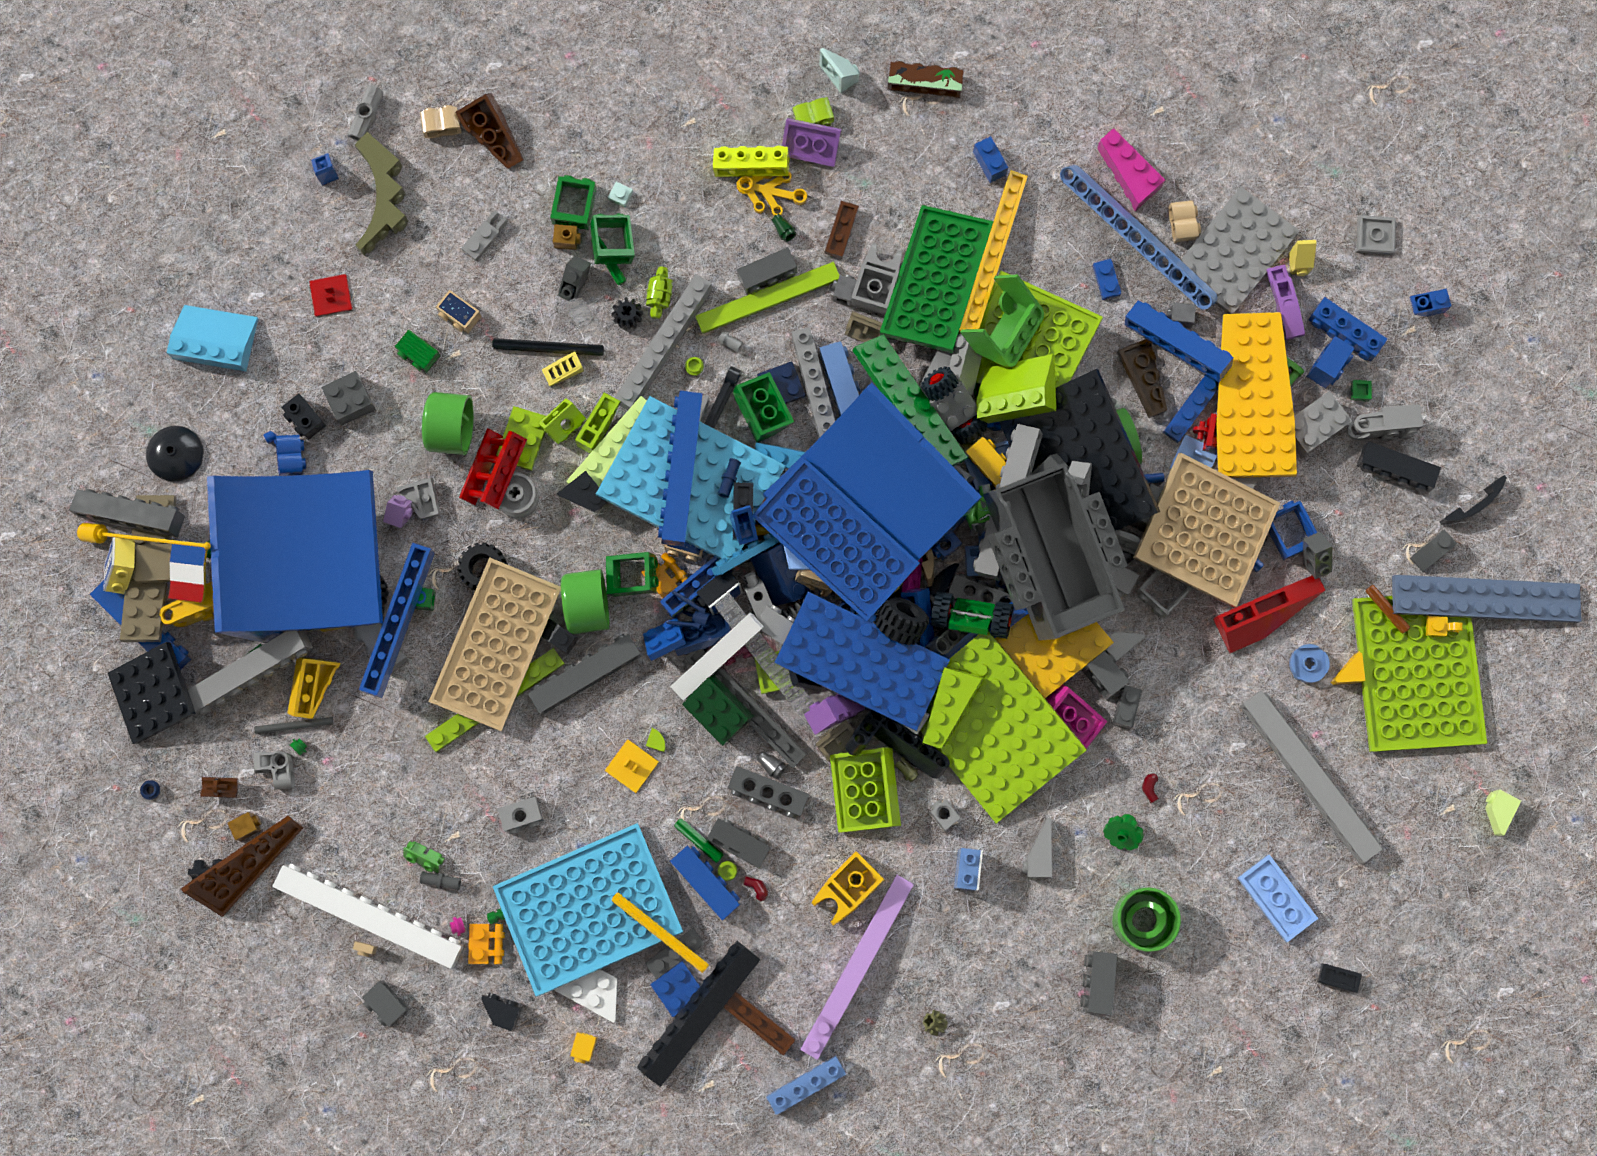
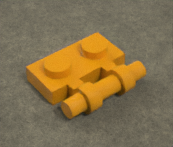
(667, 584)
(480, 943)

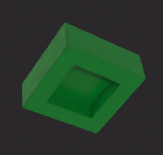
(1361, 390)

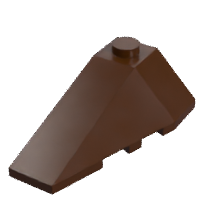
(488, 125)

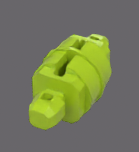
(659, 292)

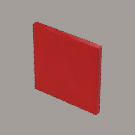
(330, 295)

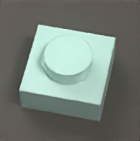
(620, 194)

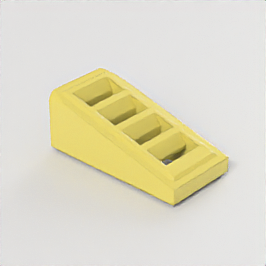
(565, 375)

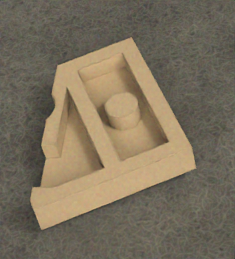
(811, 581)

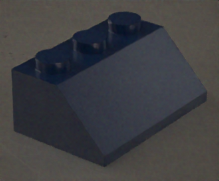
(777, 578)

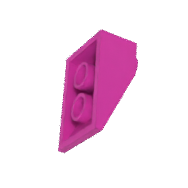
(1076, 714)

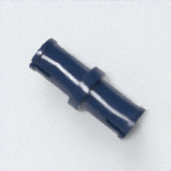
(729, 478)

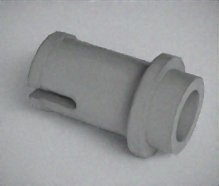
(730, 341)

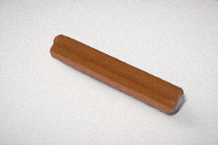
(1387, 609)

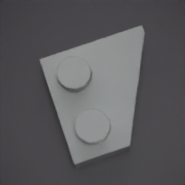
(423, 498)

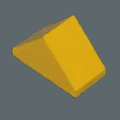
(1351, 672)

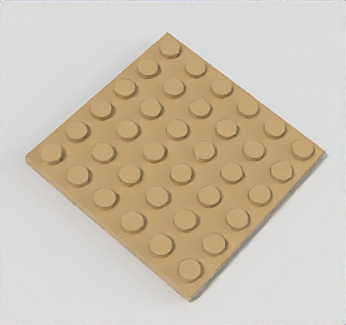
(1207, 530)

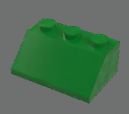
(762, 407)

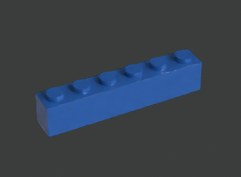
(1179, 341)
(114, 603)

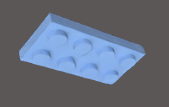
(1277, 898)

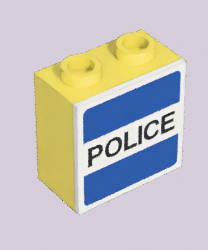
(119, 565)

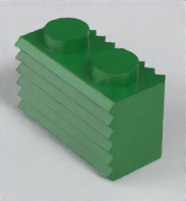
(417, 351)

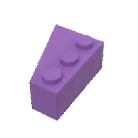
(831, 712)

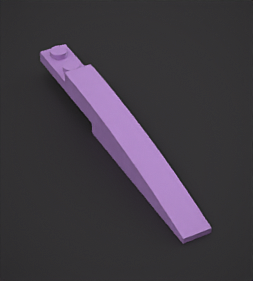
(856, 967)

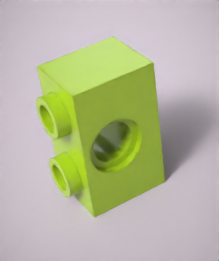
(552, 422)

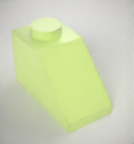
(1501, 810)

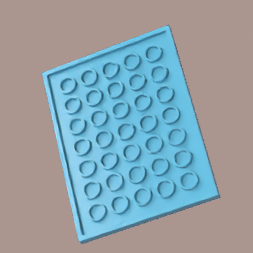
(640, 467)
(566, 912)

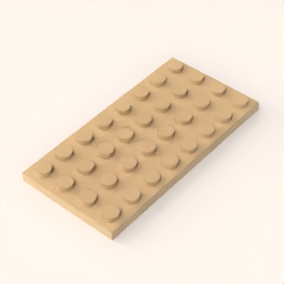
(495, 644)

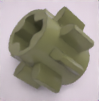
(935, 1023)

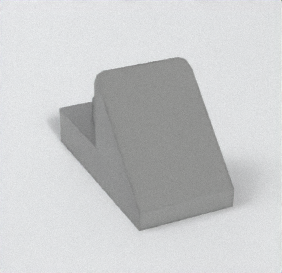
(1082, 473)

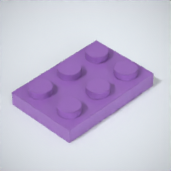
(811, 142)

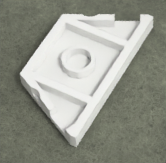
(595, 992)

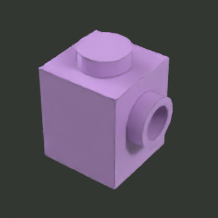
(398, 511)

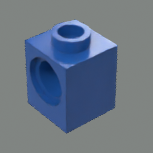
(954, 544)

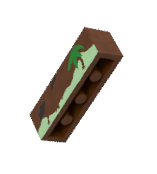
(925, 79)

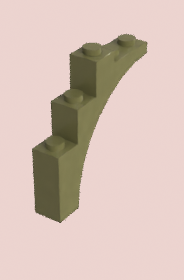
(386, 215)

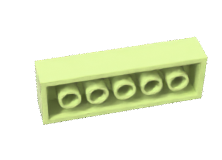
(604, 454)

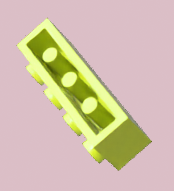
(751, 161)

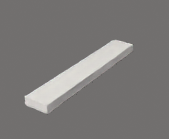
(717, 656)

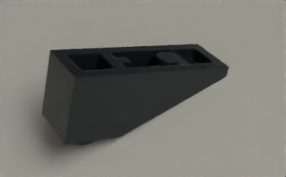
(559, 636)

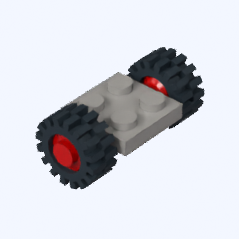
(953, 405)

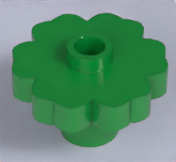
(1123, 832)

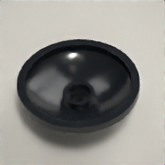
(184, 459)

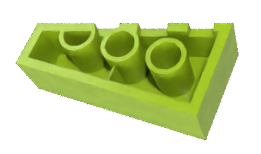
(950, 704)

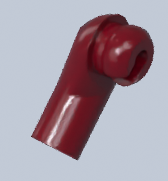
(1148, 787)
(759, 887)

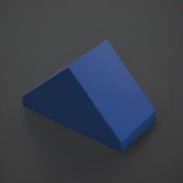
(324, 169)
(743, 525)

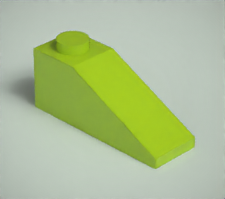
(597, 423)

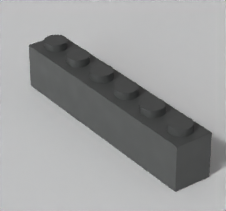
(127, 513)
(585, 674)

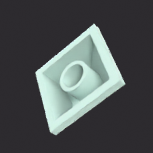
(838, 70)

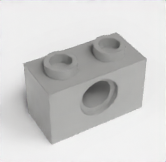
(508, 815)

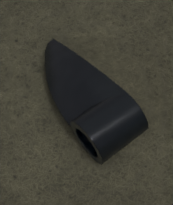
(942, 581)

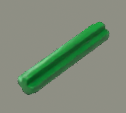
(613, 268)
(698, 840)

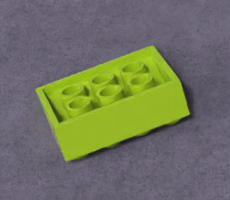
(1017, 390)
(865, 790)

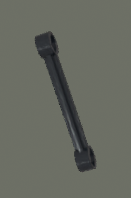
(730, 382)

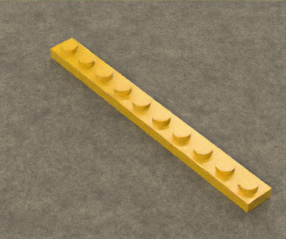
(994, 250)

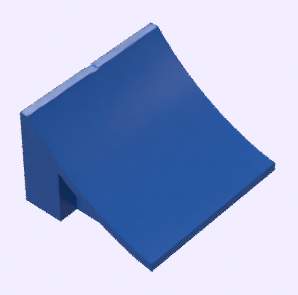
(891, 473)
(293, 553)

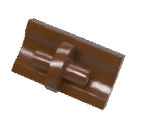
(219, 787)

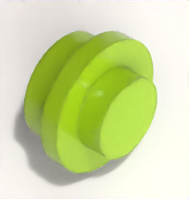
(694, 366)

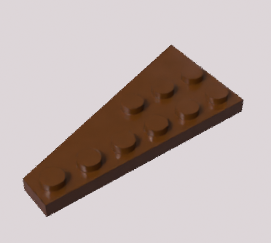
(230, 878)

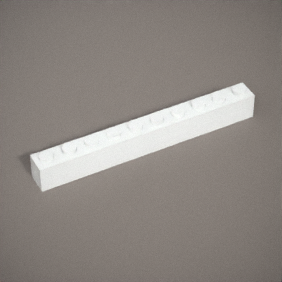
(368, 916)

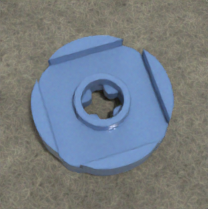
(1316, 655)

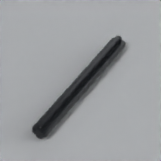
(548, 347)

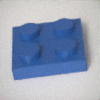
(663, 639)
(675, 988)

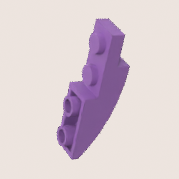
(1286, 301)

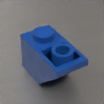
(1430, 303)

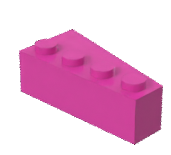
(1130, 169)

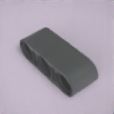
(945, 640)

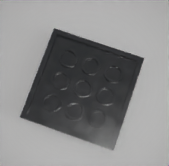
(151, 693)

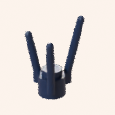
(700, 617)

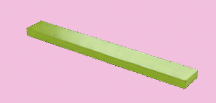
(767, 297)

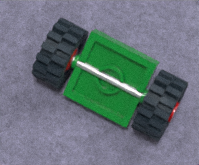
(972, 615)

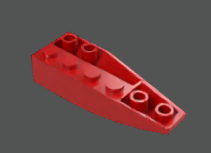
(1265, 614)

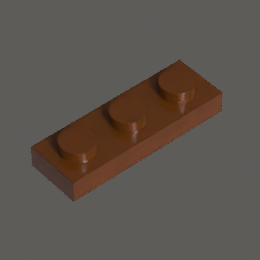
(841, 229)

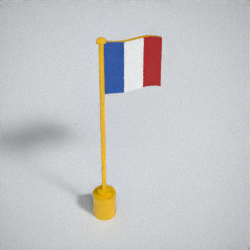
(186, 561)

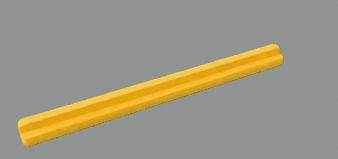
(660, 932)

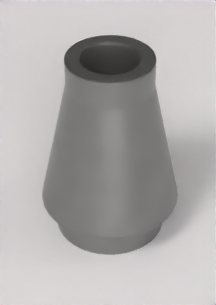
(772, 765)

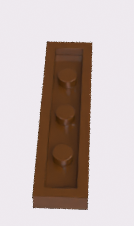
(759, 1023)

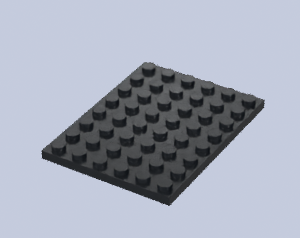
(1091, 432)

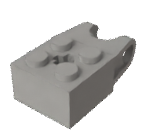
(876, 275)
(1388, 423)

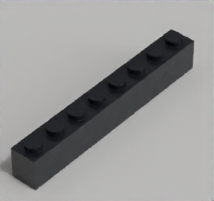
(698, 1013)

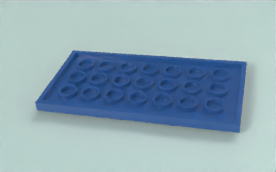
(835, 539)
(861, 662)

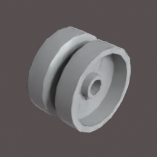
(524, 503)

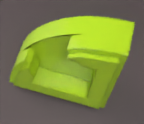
(656, 741)

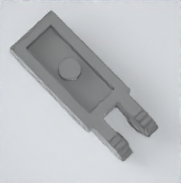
(484, 236)

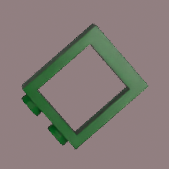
(560, 218)
(612, 256)
(613, 574)

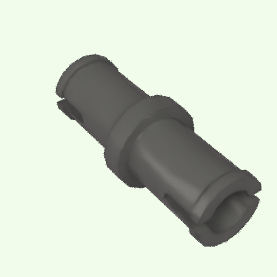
(440, 880)

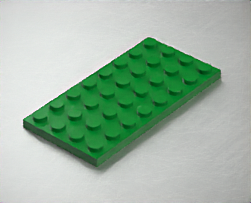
(936, 278)

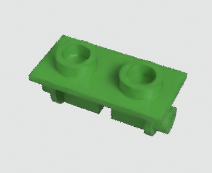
(415, 854)

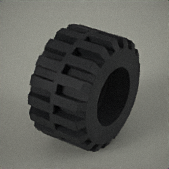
(471, 556)
(902, 620)

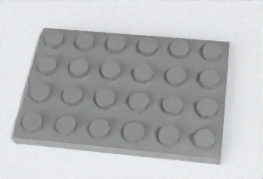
(1238, 248)

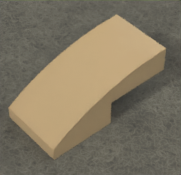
(928, 568)

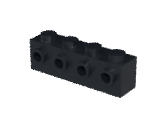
(1399, 467)

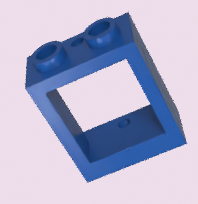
(1305, 521)

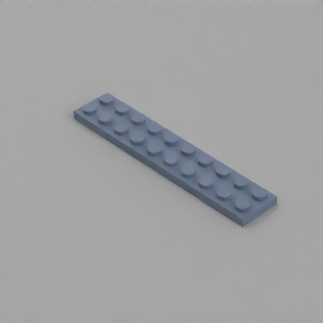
(1486, 598)

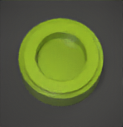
(727, 871)

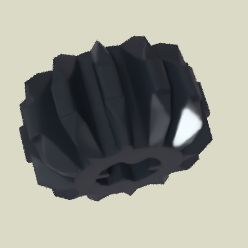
(623, 319)

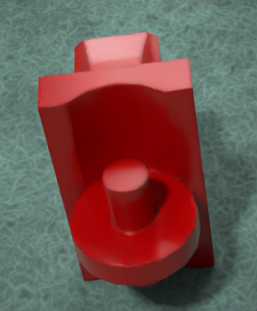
(1210, 440)

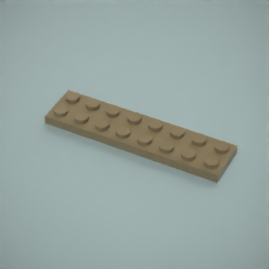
(144, 600)

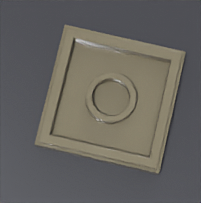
(153, 563)

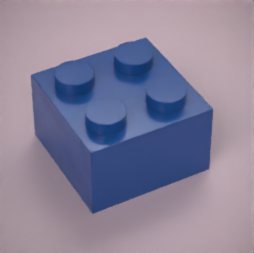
(1331, 362)

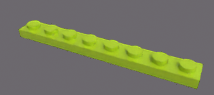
(460, 724)

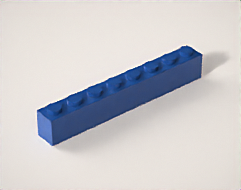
(681, 468)
(397, 620)

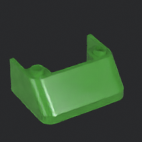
(1015, 328)

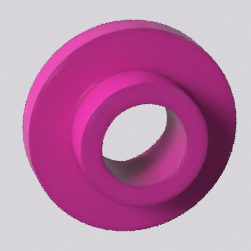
(457, 926)

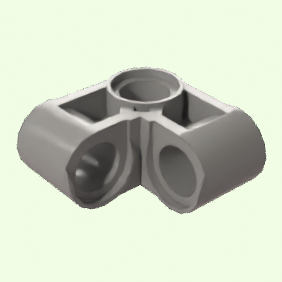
(268, 762)

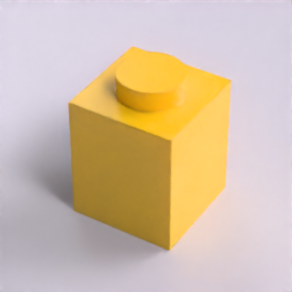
(583, 1047)

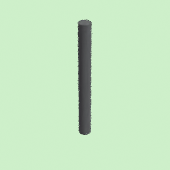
(293, 725)

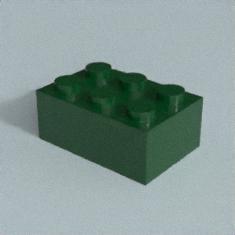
(718, 710)

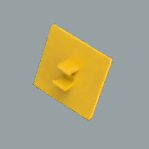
(631, 766)

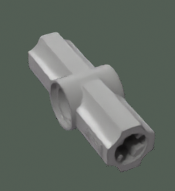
(369, 103)

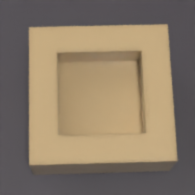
(364, 949)

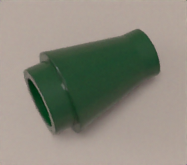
(784, 228)

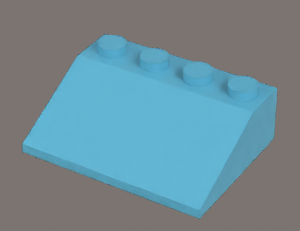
(213, 338)

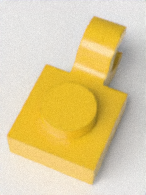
(1439, 626)

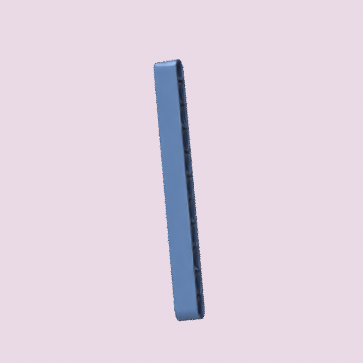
(1147, 237)

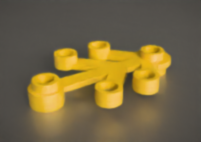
(768, 191)

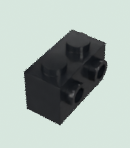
(303, 416)

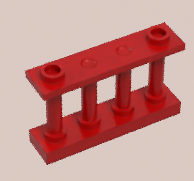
(502, 472)

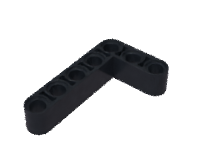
(901, 741)

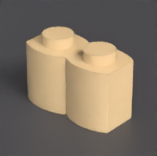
(440, 122)
(1183, 221)

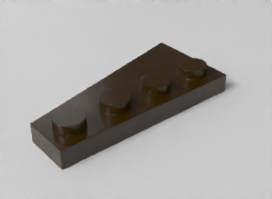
(1142, 371)

